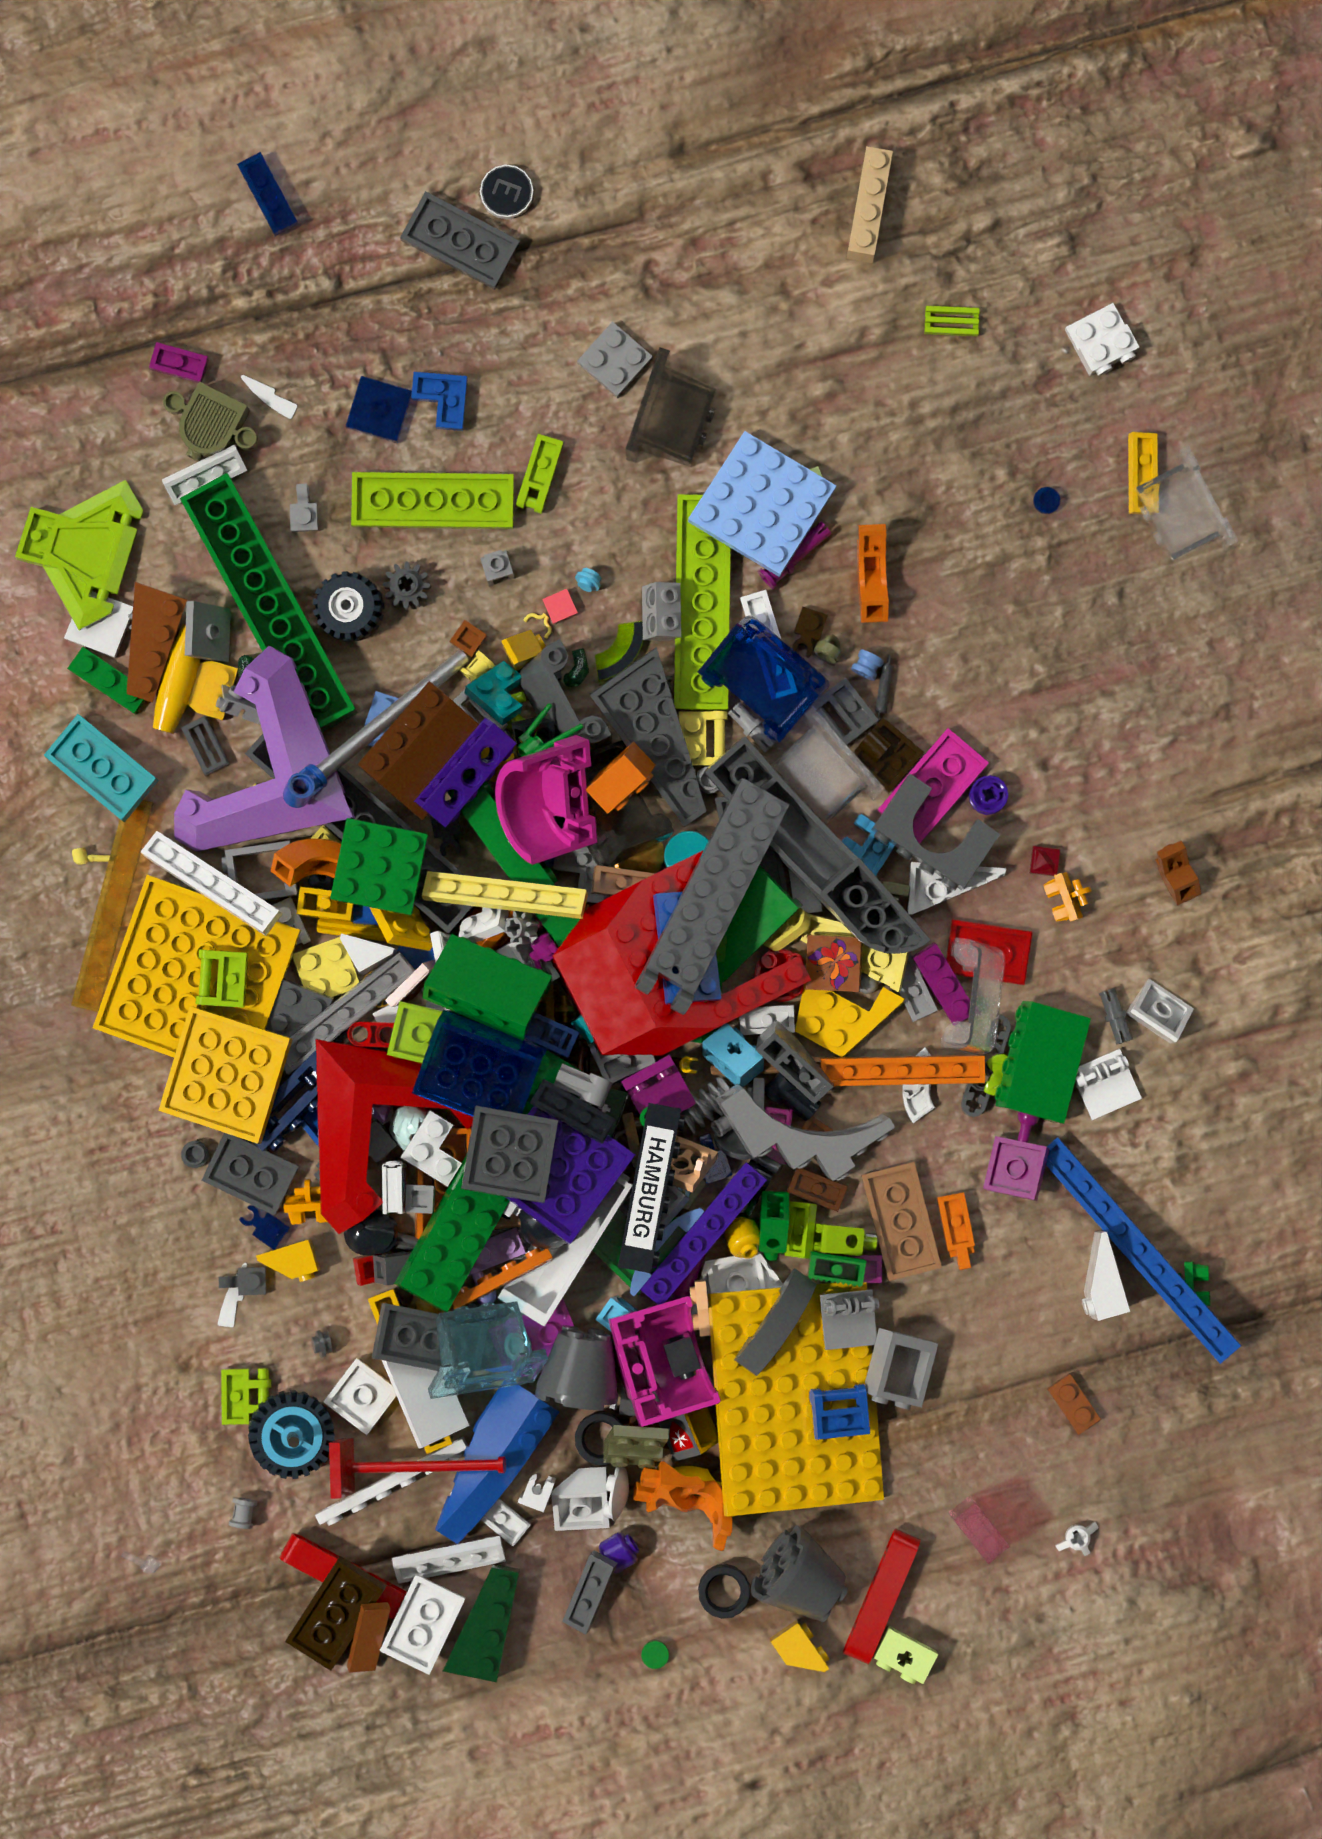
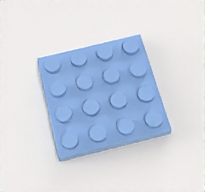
(762, 503)

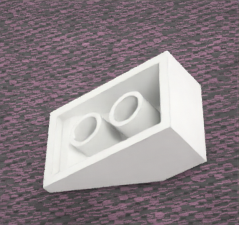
(1103, 1284)

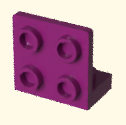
(659, 1085)

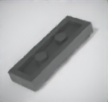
(589, 1592)

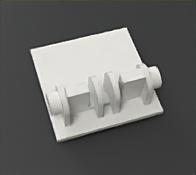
(1106, 1084)

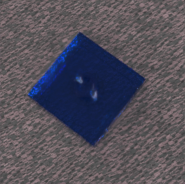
(379, 409)

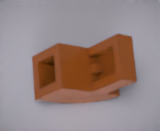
(1178, 873)

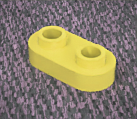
(789, 931)

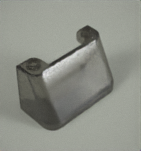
(624, 831)

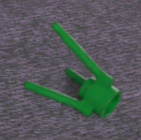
(531, 745)

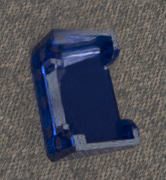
(765, 676)

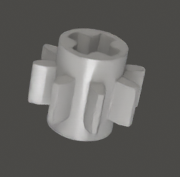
(521, 927)

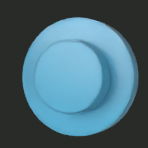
(588, 580)

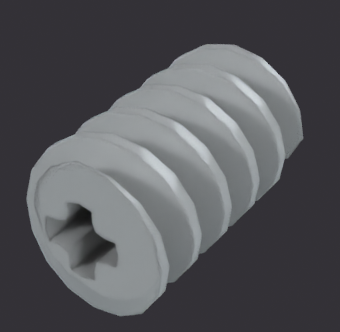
(705, 1105)

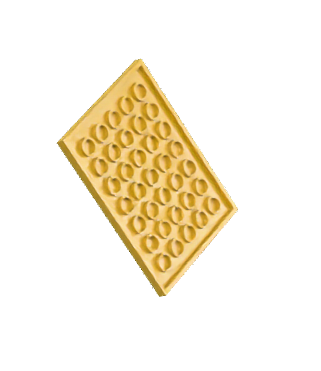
(768, 1419)

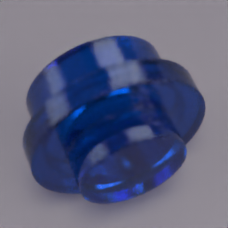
(1046, 500)

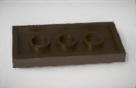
(333, 1613)

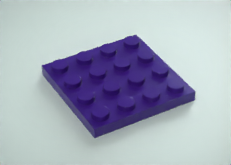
(577, 1180)

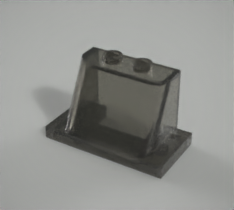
(671, 415)

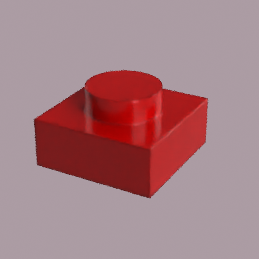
(364, 1269)

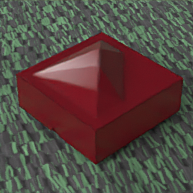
(1044, 861)

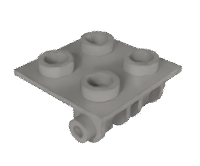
(849, 1319)

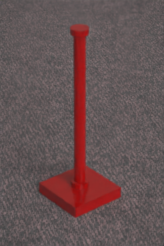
(344, 1468)

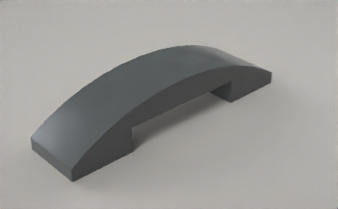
(777, 1324)

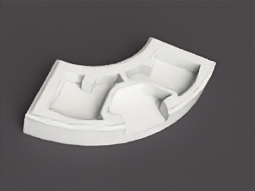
(917, 1097)

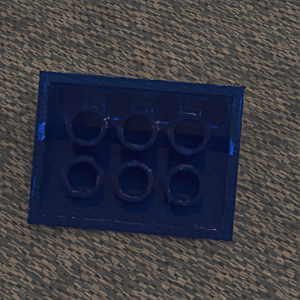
(477, 1067)

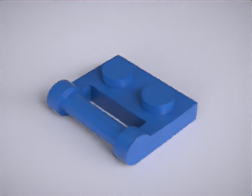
(841, 1421)

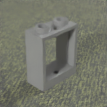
(229, 867)

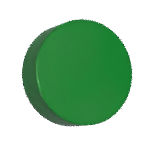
(655, 1654)

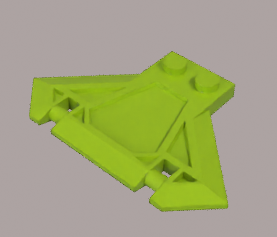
(84, 549)

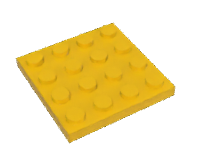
(225, 1074)

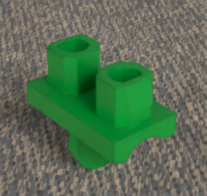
(1194, 1273)

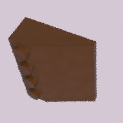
(418, 746)

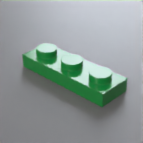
(105, 679)

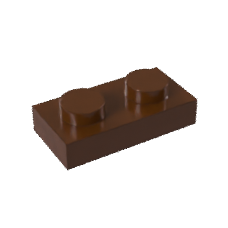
(817, 1189)

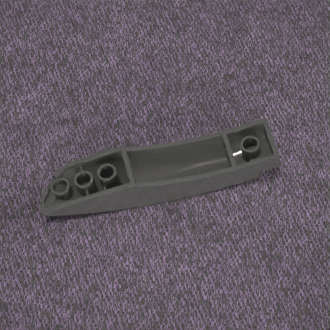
(822, 859)

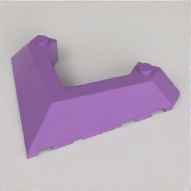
(292, 744)

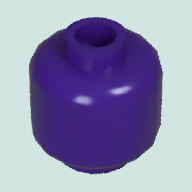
(620, 1549)

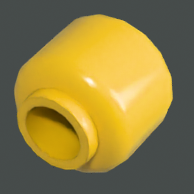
(743, 1237)

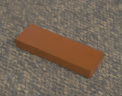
(368, 1637)

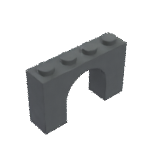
(896, 827)

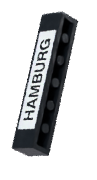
(649, 1188)

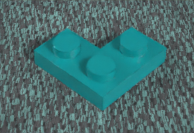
(492, 690)

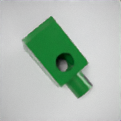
(774, 1229)

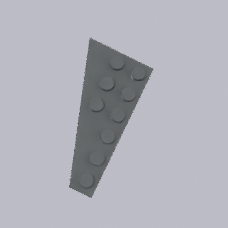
(643, 712)

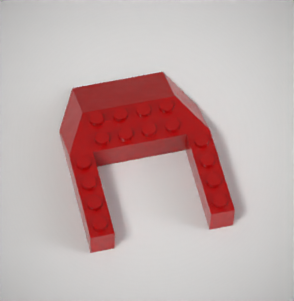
(608, 955)

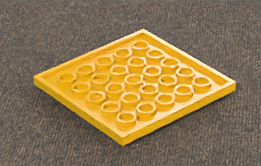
(160, 966)

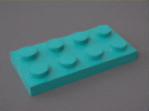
(101, 767)

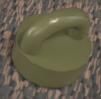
(827, 651)

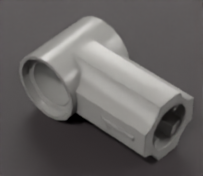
(588, 1087)

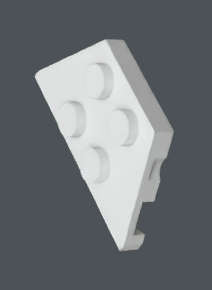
(737, 1274)

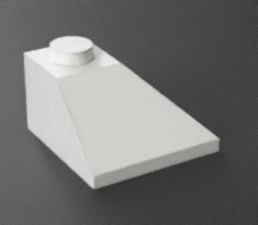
(581, 1500)

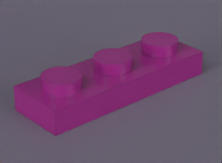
(943, 983)

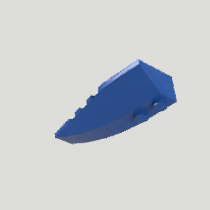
(508, 1428)

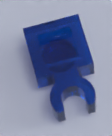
(268, 1229)

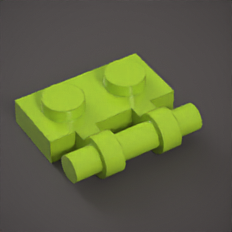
(236, 1394)

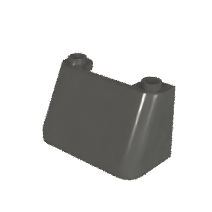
(542, 687)

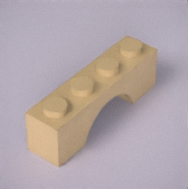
(869, 204)

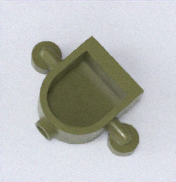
(210, 421)

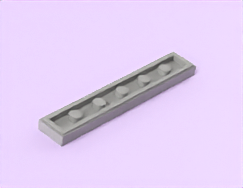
(348, 1009)

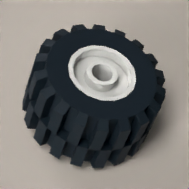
(348, 606)

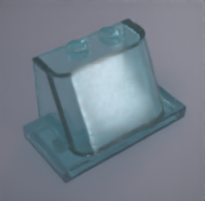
(484, 1350)

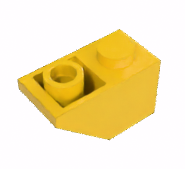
(798, 1650)

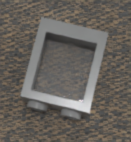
(899, 1371)

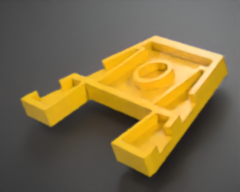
(839, 1022)

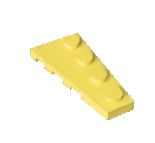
(878, 965)

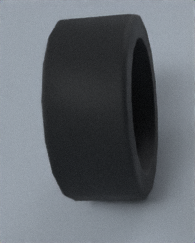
(580, 1444)
(726, 1612)

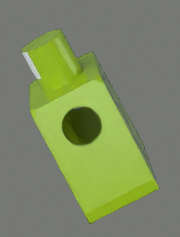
(833, 1240)

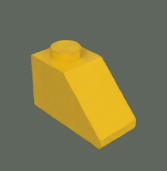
(522, 648)
(293, 1260)

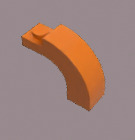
(872, 573)
(305, 859)

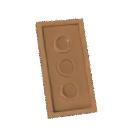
(901, 1221)

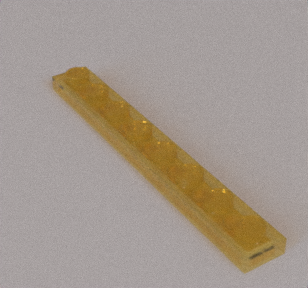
(111, 908)

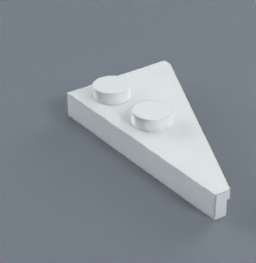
(929, 890)

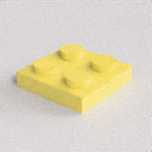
(326, 968)

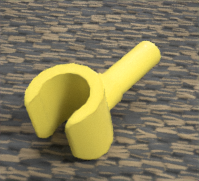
(80, 857)

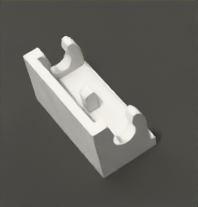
(535, 1496)

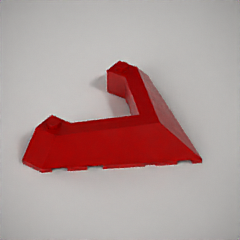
(347, 1087)

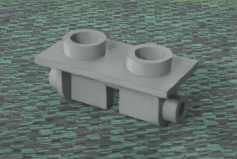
(233, 703)

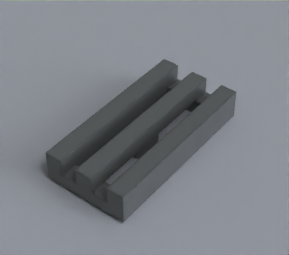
(215, 766)

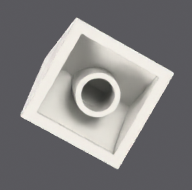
(366, 954)
(1160, 1011)

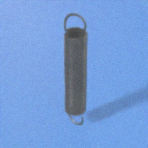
(884, 688)

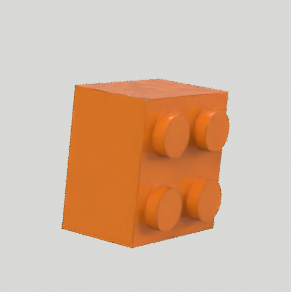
(621, 777)

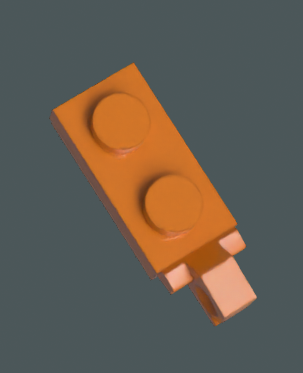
(957, 1228)

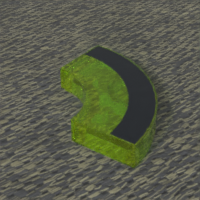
(621, 652)

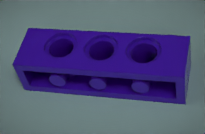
(451, 775)

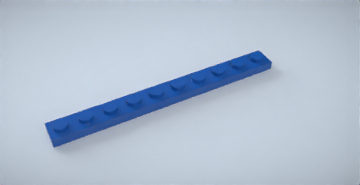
(1140, 1251)

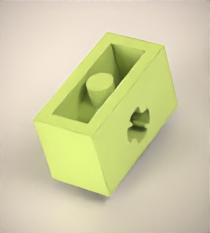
(895, 1642)

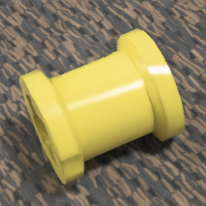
(477, 667)

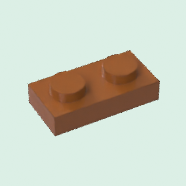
(1073, 1404)

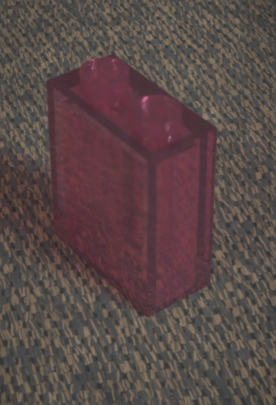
(979, 1529)

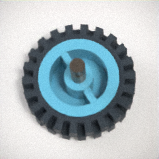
(291, 1434)

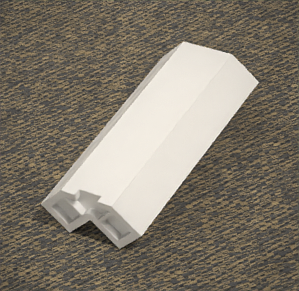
(545, 1286)

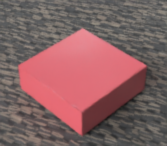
(560, 606)

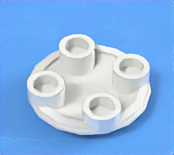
(619, 1490)

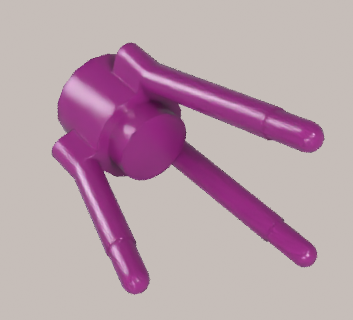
(543, 948)

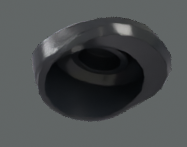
(372, 1235)

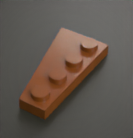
(152, 634)

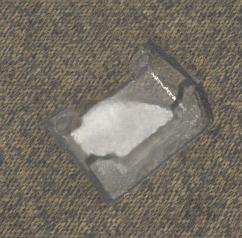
(980, 1031)

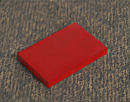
(1012, 942)

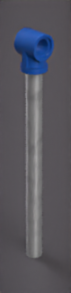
(313, 778)

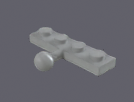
(913, 990)

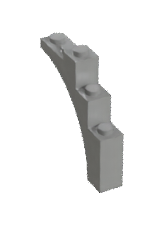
(797, 1146)

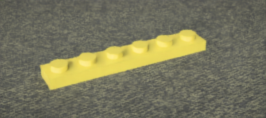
(505, 894)

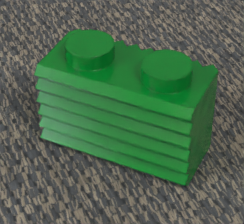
(836, 1268)

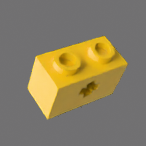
(317, 904)

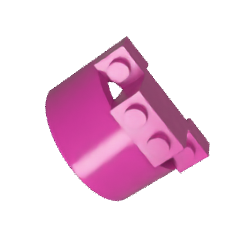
(542, 787)
(646, 1367)

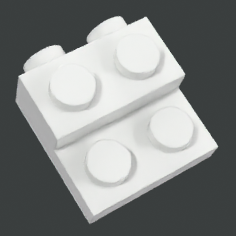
(1102, 340)

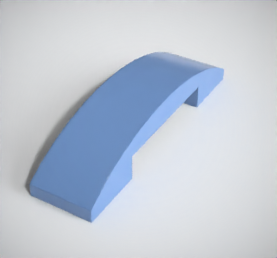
(684, 1221)

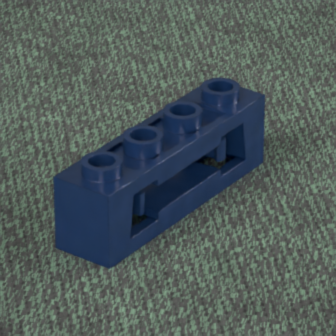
(551, 1035)
(293, 1117)

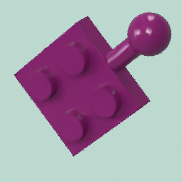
(1016, 1165)

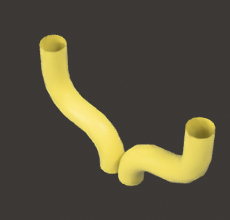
(540, 617)

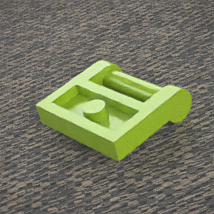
(230, 981)

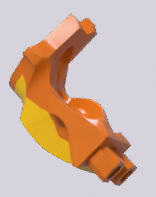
(676, 1489)

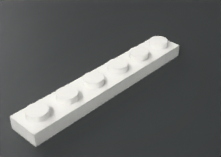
(211, 883)
(382, 1487)

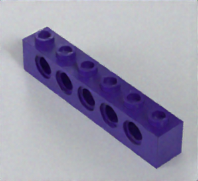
(703, 1233)

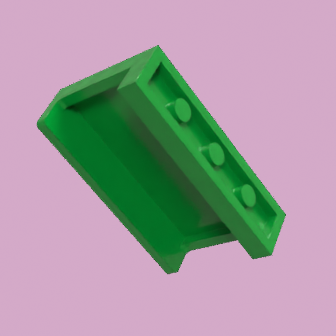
(756, 919)
(486, 986)
(1042, 1061)

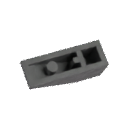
(793, 1061)

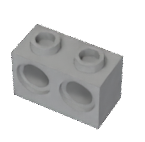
(661, 611)

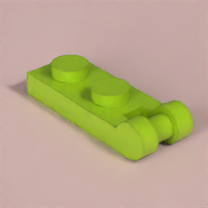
(540, 472)

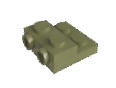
(635, 1446)

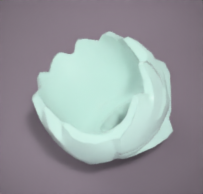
(405, 1124)

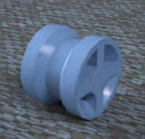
(867, 665)

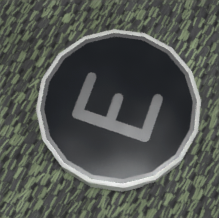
(506, 191)

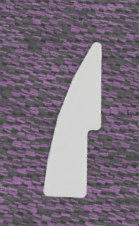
(267, 395)
(228, 1309)

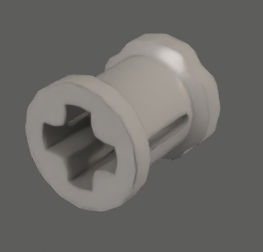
(242, 1513)

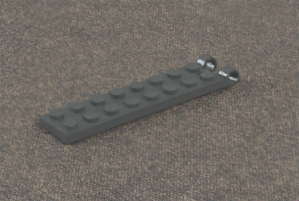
(714, 892)

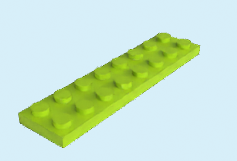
(705, 609)

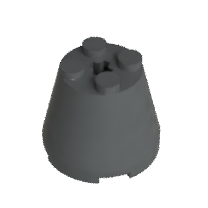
(580, 1370)
(799, 1576)

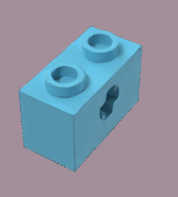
(733, 1055)

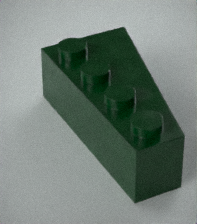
(484, 1634)

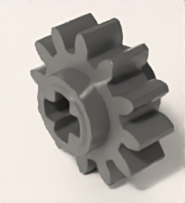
(416, 587)

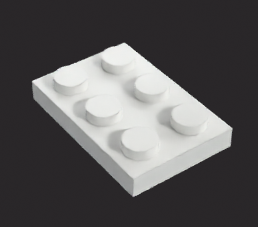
(422, 1624)

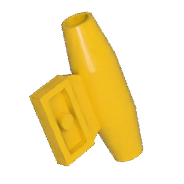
(189, 683)

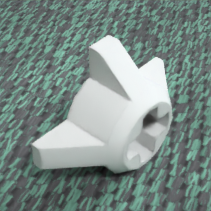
(1079, 1540)

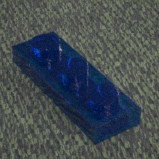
(267, 194)

